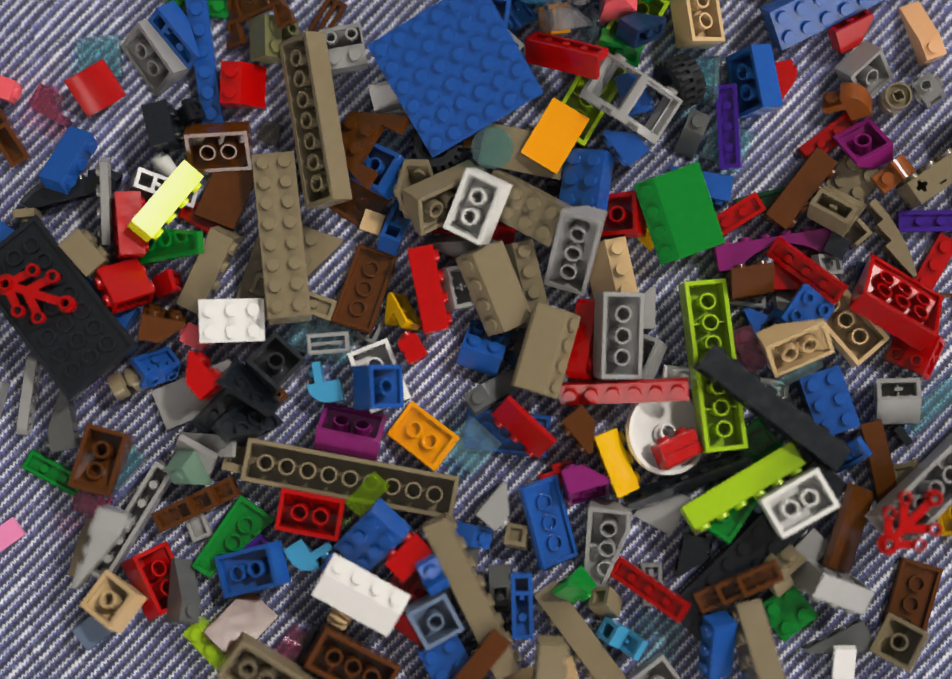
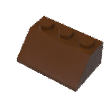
(219, 146)

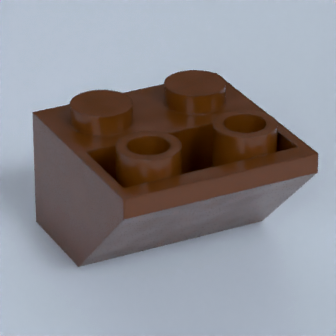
(750, 281)
(160, 323)
(581, 427)

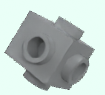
(928, 89)

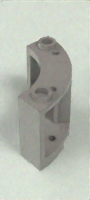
(660, 117)

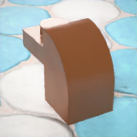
(850, 97)
(892, 174)

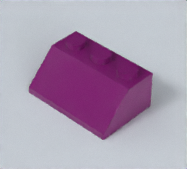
(350, 431)

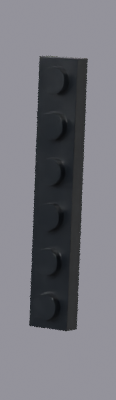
(687, 480)

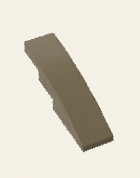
(894, 246)

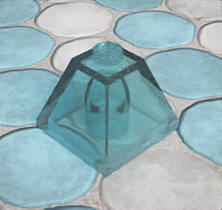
(710, 68)

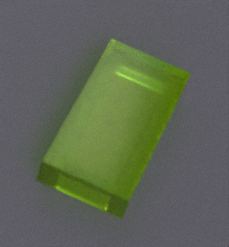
(367, 494)

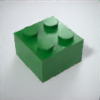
(788, 612)

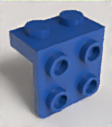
(644, 103)
(804, 306)

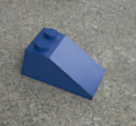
(387, 166)
(252, 569)

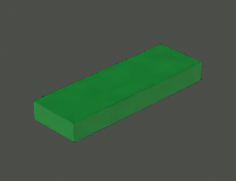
(49, 471)

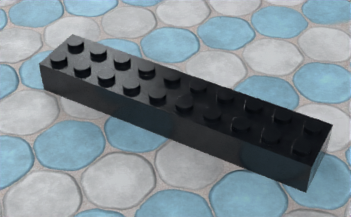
(747, 549)

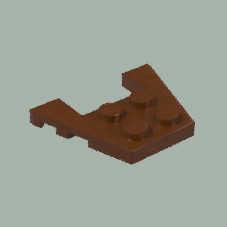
(246, 9)
(359, 136)

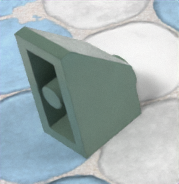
(187, 469)

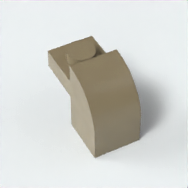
(788, 562)

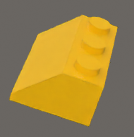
(616, 462)

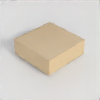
(372, 222)

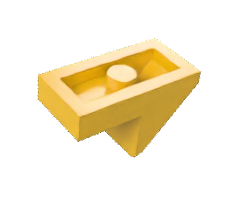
(400, 312)

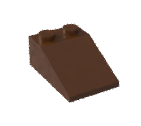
(100, 460)

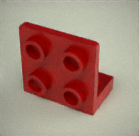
(914, 360)

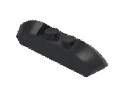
(85, 187)

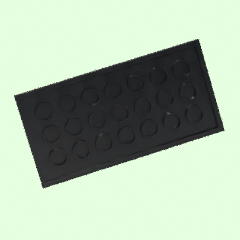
(69, 346)

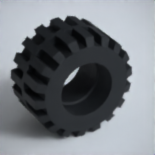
(684, 76)
(440, 164)

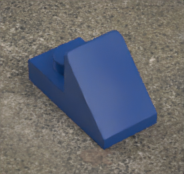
(755, 318)
(858, 453)

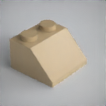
(113, 602)

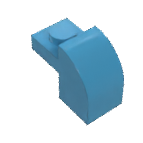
(324, 390)
(304, 558)
(621, 637)

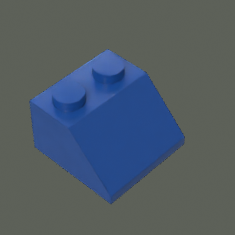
(378, 386)

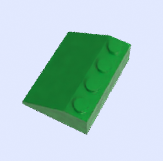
(679, 213)

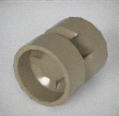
(890, 101)
(124, 383)

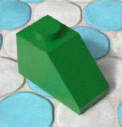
(575, 586)

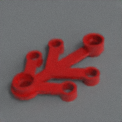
(31, 293)
(907, 523)

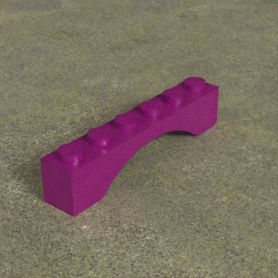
(729, 254)

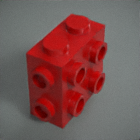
(124, 285)

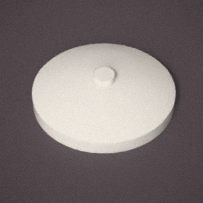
(655, 419)

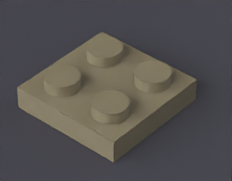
(852, 179)

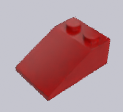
(624, 216)

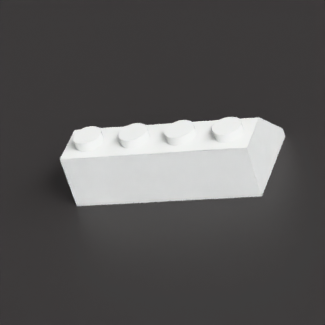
(360, 595)

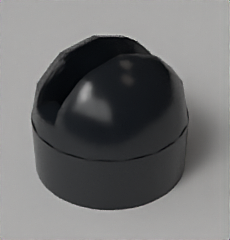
(551, 189)

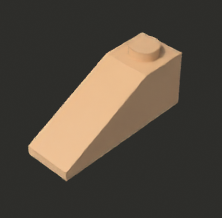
(922, 33)

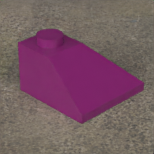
(865, 144)
(583, 484)

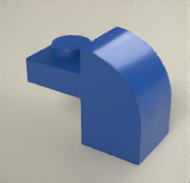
(431, 575)

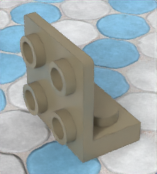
(411, 173)

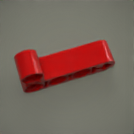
(581, 357)

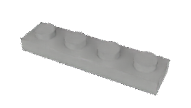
(104, 191)

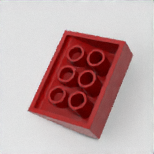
(897, 303)

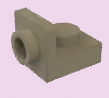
(25, 214)
(903, 469)

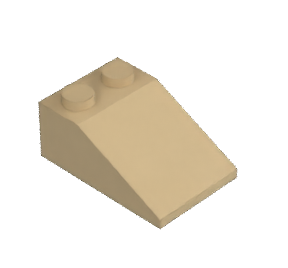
(794, 345)

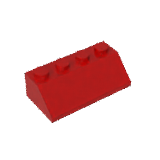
(428, 289)

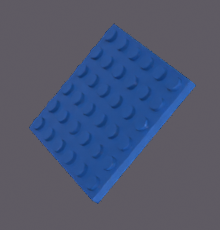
(454, 70)

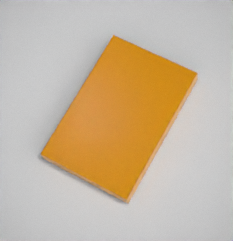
(555, 135)
(423, 436)

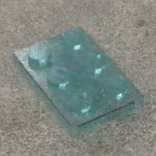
(298, 341)

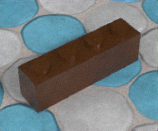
(800, 189)

